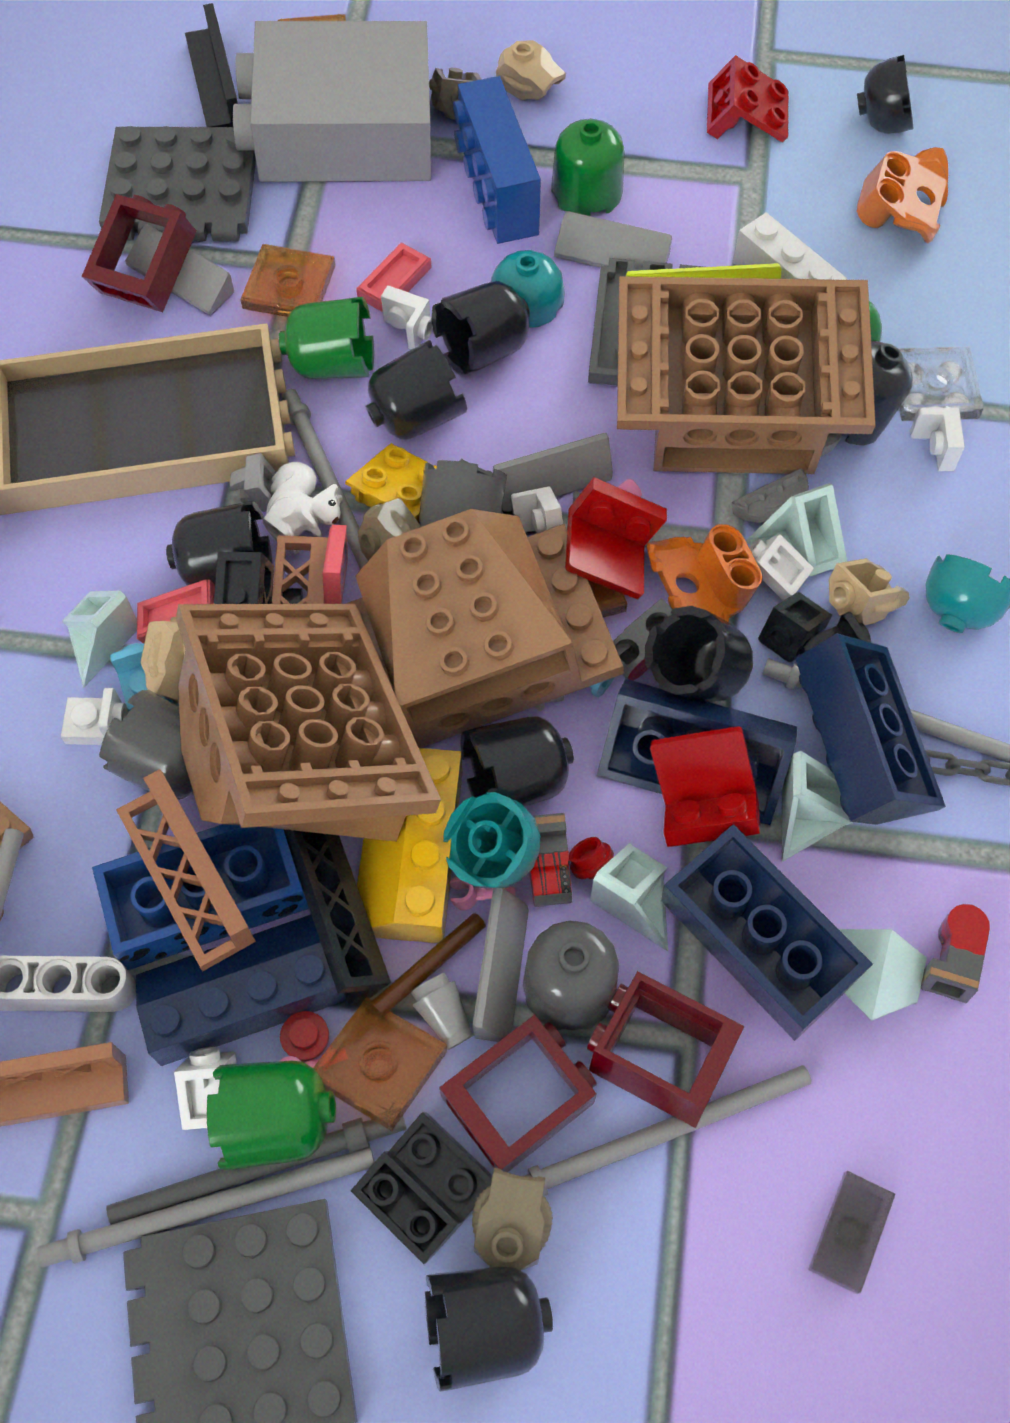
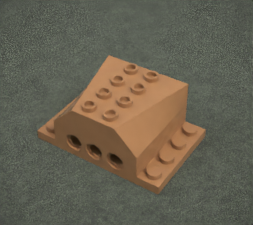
(743, 369)
(480, 622)
(295, 722)

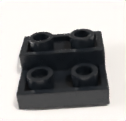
(423, 1187)

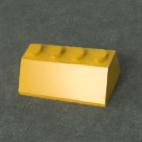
(409, 879)

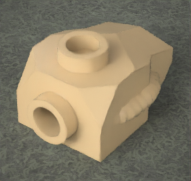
(528, 70)
(864, 591)
(163, 658)

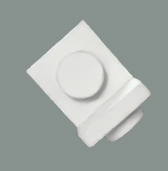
(407, 312)
(945, 434)
(537, 509)
(781, 565)
(89, 718)
(195, 1081)

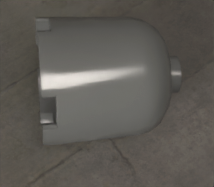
(457, 488)
(147, 742)
(571, 976)

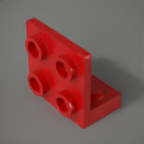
(750, 94)
(609, 536)
(706, 785)

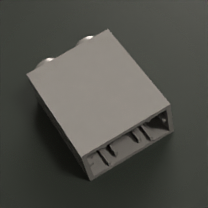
(336, 101)

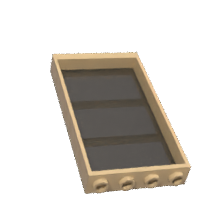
(139, 417)

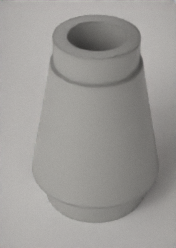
(443, 1010)

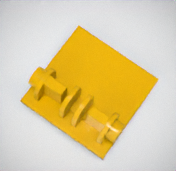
(390, 476)

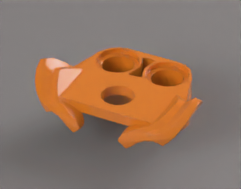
(893, 191)
(719, 567)

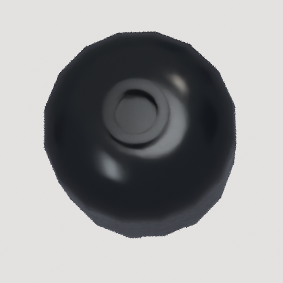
(481, 325)
(891, 387)
(414, 393)
(206, 532)
(698, 655)
(517, 759)
(485, 1325)

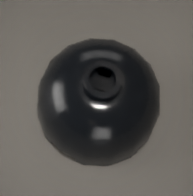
(887, 97)

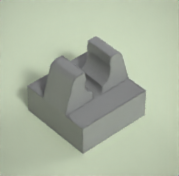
(254, 481)

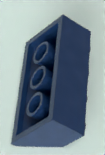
(650, 714)
(868, 731)
(764, 931)
(237, 997)

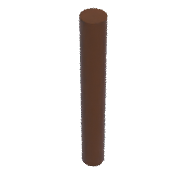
(427, 965)

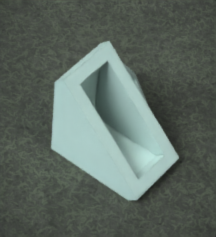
(810, 526)
(99, 628)
(809, 805)
(632, 892)
(892, 979)

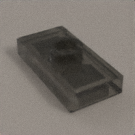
(852, 1232)

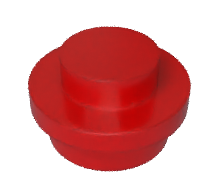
(589, 857)
(304, 1035)

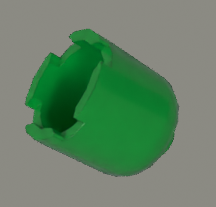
(588, 167)
(329, 339)
(268, 1113)

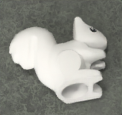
(293, 509)

